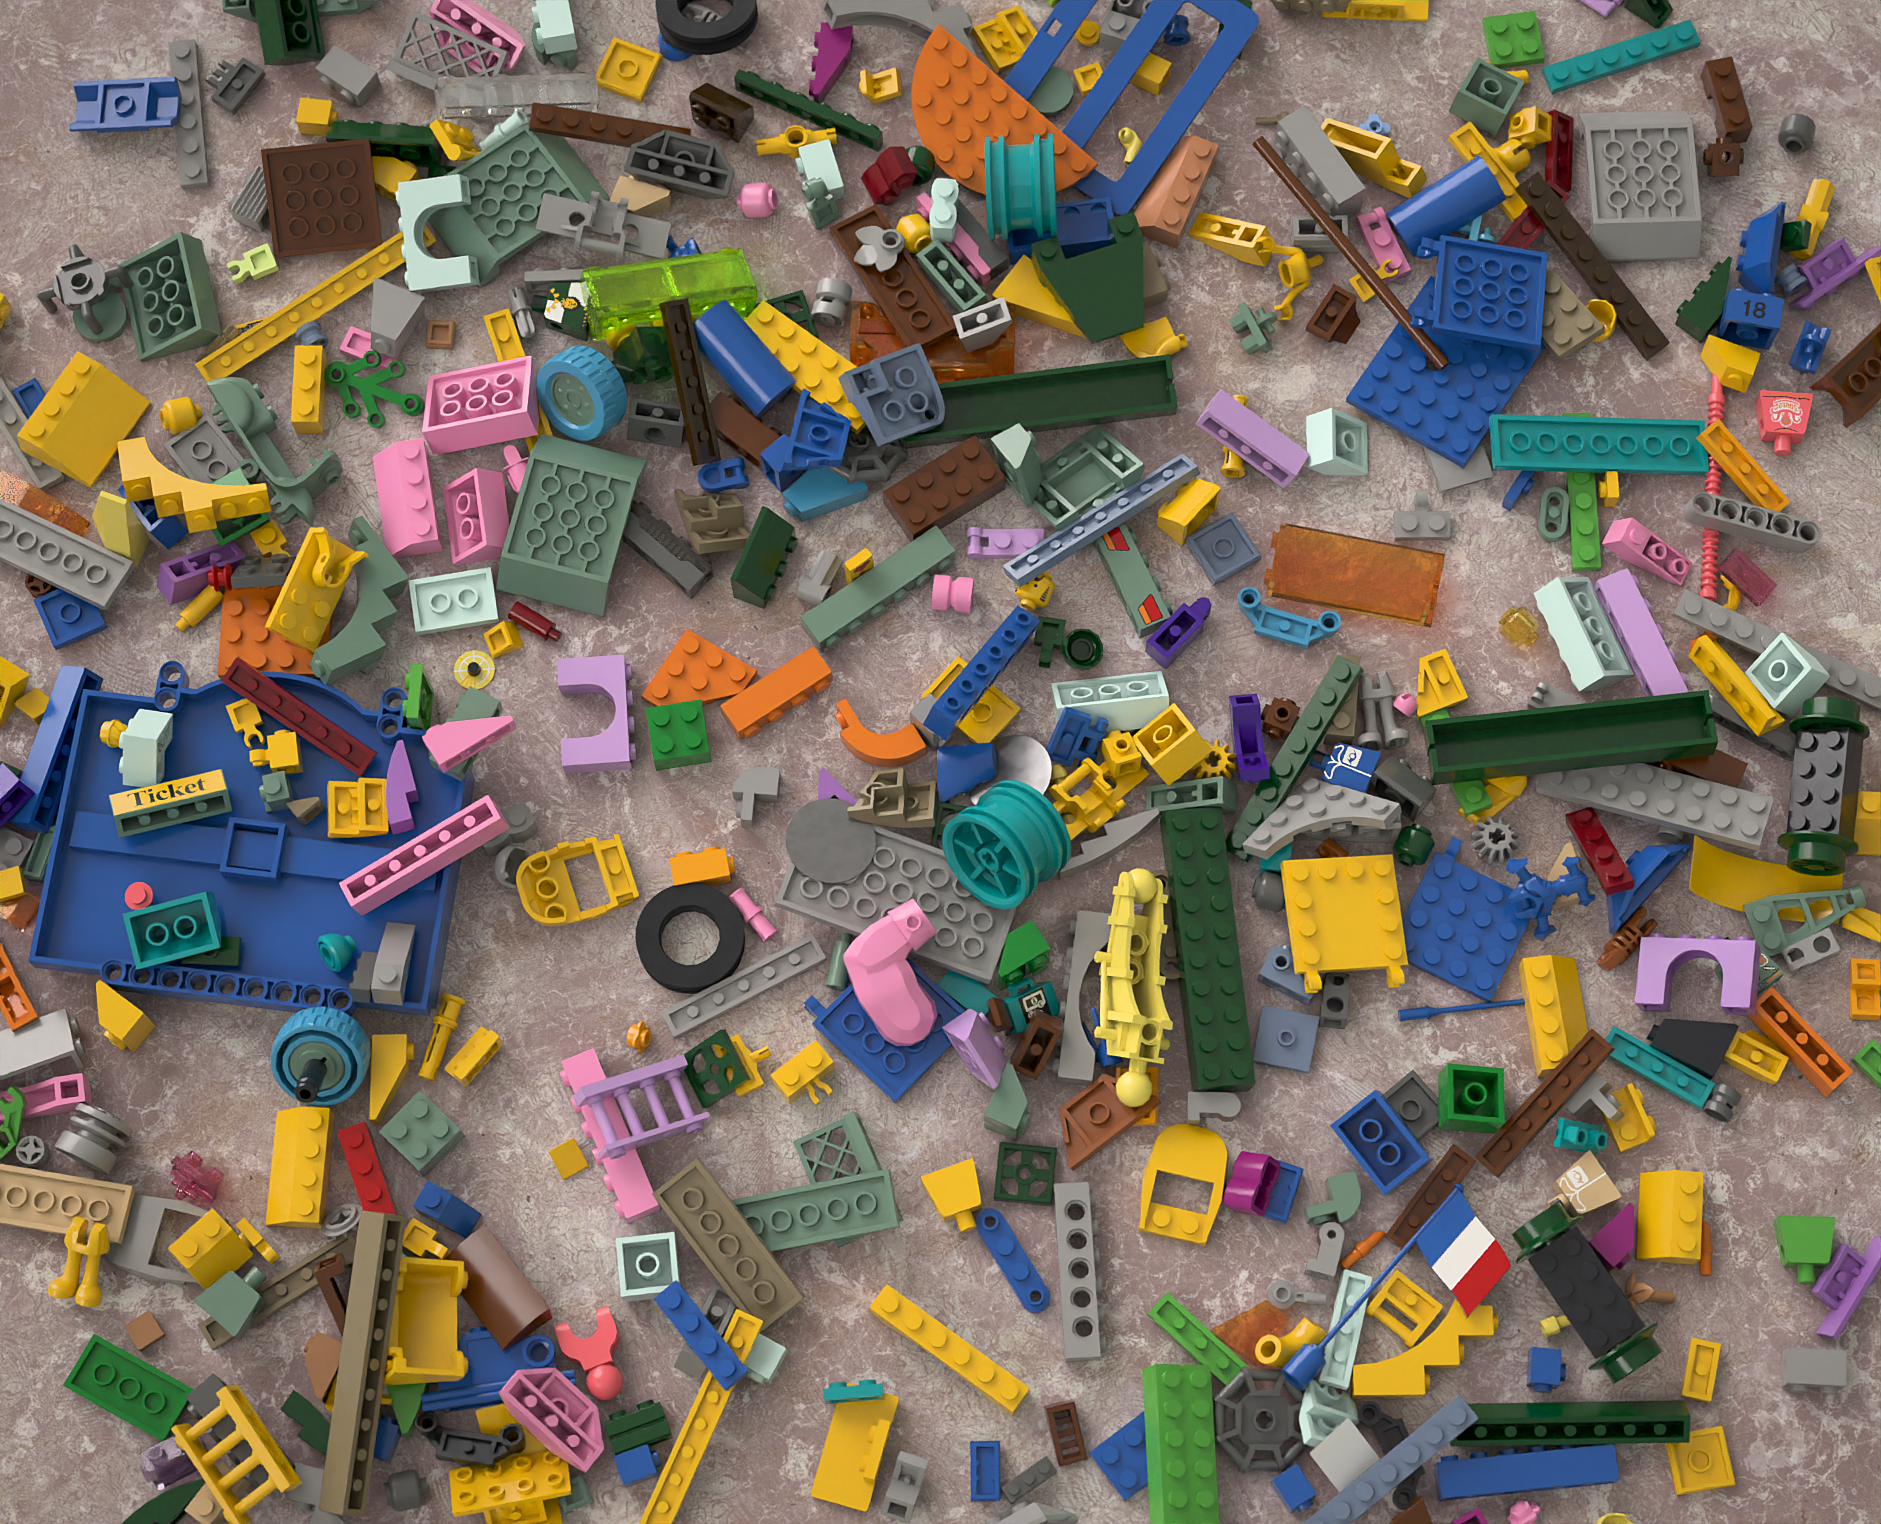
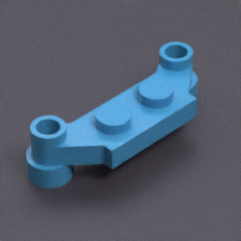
(1284, 625)

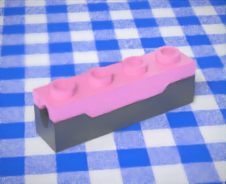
(971, 244)

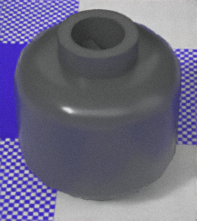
(1796, 133)
(1269, 891)
(405, 1490)

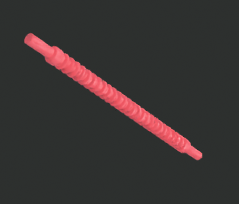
(1716, 401)

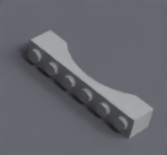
(1077, 1056)

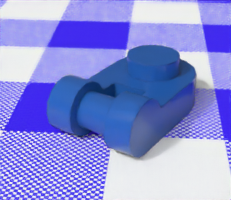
(713, 478)

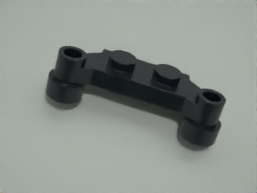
(1390, 1434)
(469, 1446)

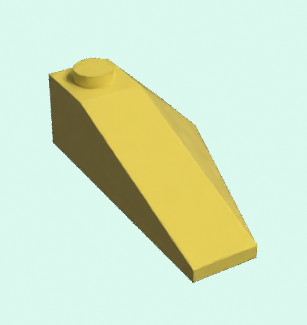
(120, 527)

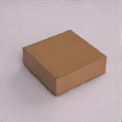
(440, 334)
(144, 1330)

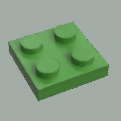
(1513, 39)

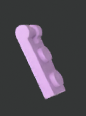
(1002, 542)

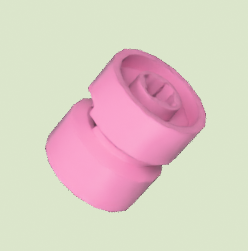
(952, 593)

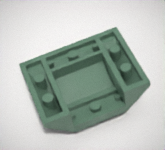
(1084, 477)

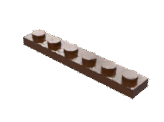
(593, 126)
(1544, 1103)

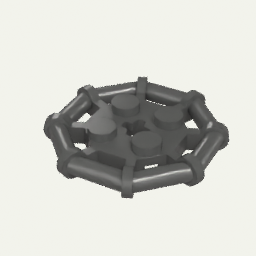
(869, 456)
(1249, 1430)

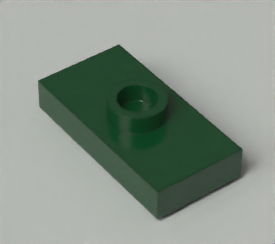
(227, 955)

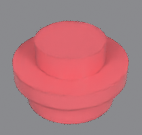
(139, 896)

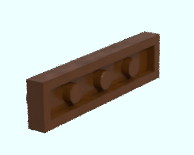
(1436, 1188)

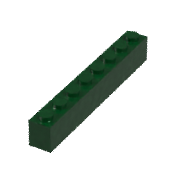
(1577, 1423)

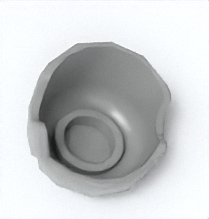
(507, 865)

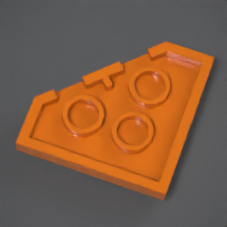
(698, 672)

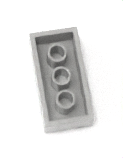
(1318, 164)

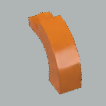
(878, 749)

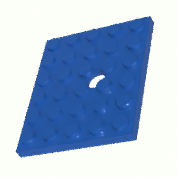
(1443, 407)

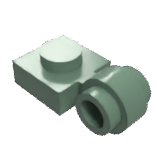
(823, 207)

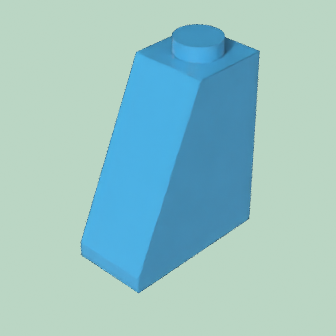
(820, 493)

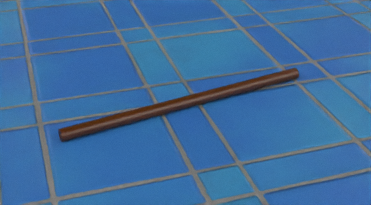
(1350, 252)

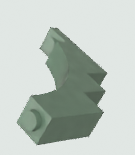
(377, 581)

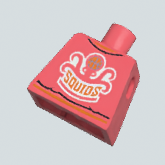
(1782, 418)

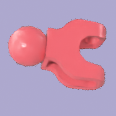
(595, 1355)

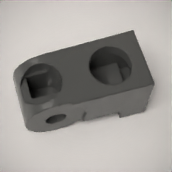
(1334, 1001)

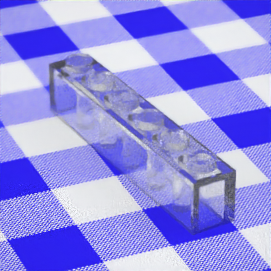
(504, 94)

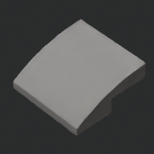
(1451, 476)

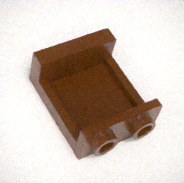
(324, 1273)

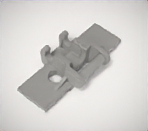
(604, 219)

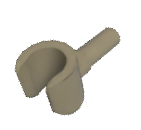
(1272, 120)

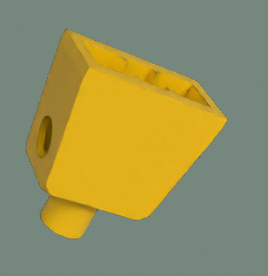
(955, 1193)

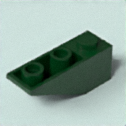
(1704, 310)

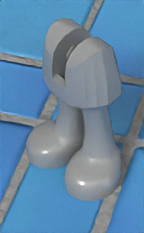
(1383, 697)

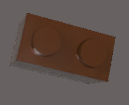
(1036, 1044)

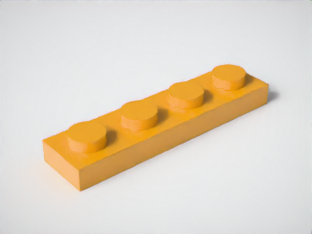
(1742, 467)

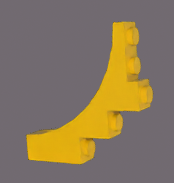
(175, 495)
(1405, 1376)

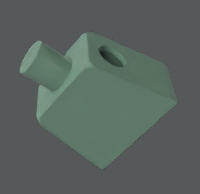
(234, 1301)

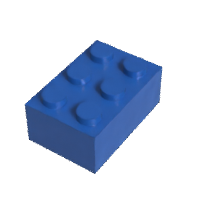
(1382, 1142)

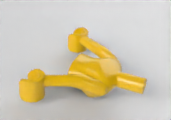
(1291, 271)

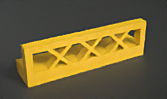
(1735, 686)

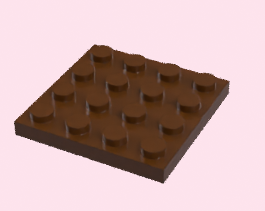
(321, 198)

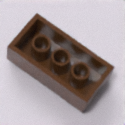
(944, 489)

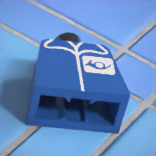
(1347, 766)

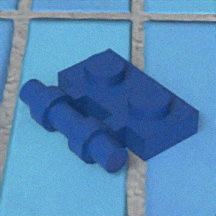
(1069, 734)

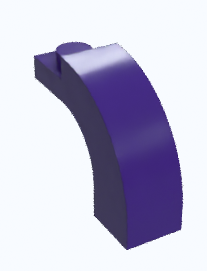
(1247, 738)

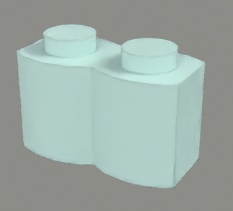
(944, 210)

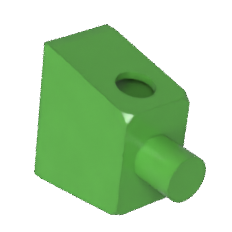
(1804, 1243)

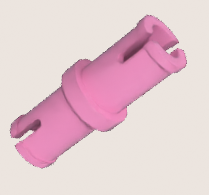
(753, 914)

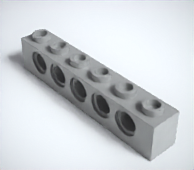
(1077, 1347)

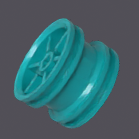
(1020, 186)
(1006, 844)

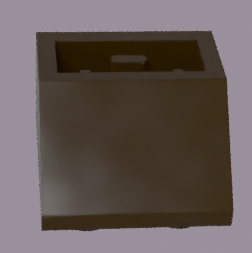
(720, 112)

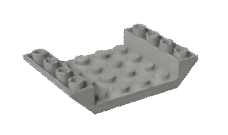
(1642, 185)

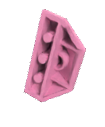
(481, 24)
(555, 1414)

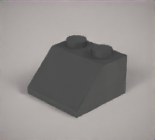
(1401, 785)

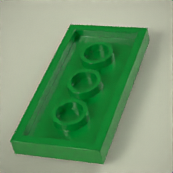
(128, 1388)

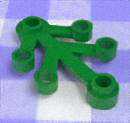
(369, 386)

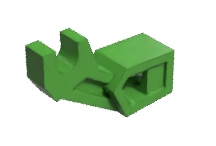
(13, 1120)

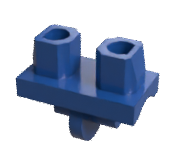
(1809, 348)

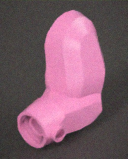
(885, 978)

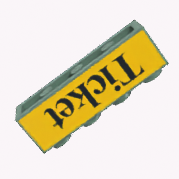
(170, 803)

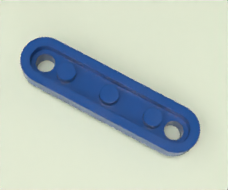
(1012, 1260)

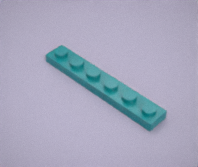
(1621, 56)

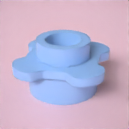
(1374, 121)

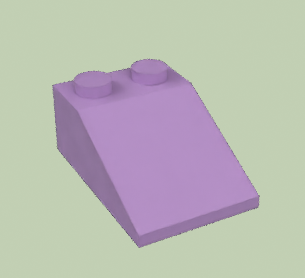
(977, 1047)

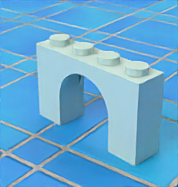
(417, 203)

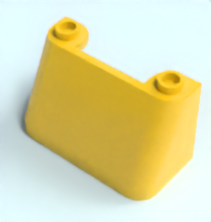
(425, 1323)

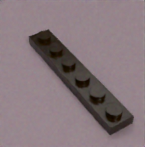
(690, 381)

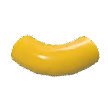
(1278, 1351)

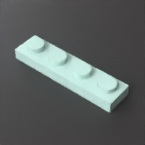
(1342, 1348)

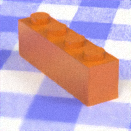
(777, 693)
(1800, 1042)

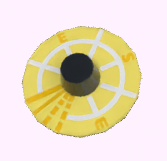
(474, 669)

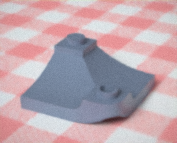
(895, 394)

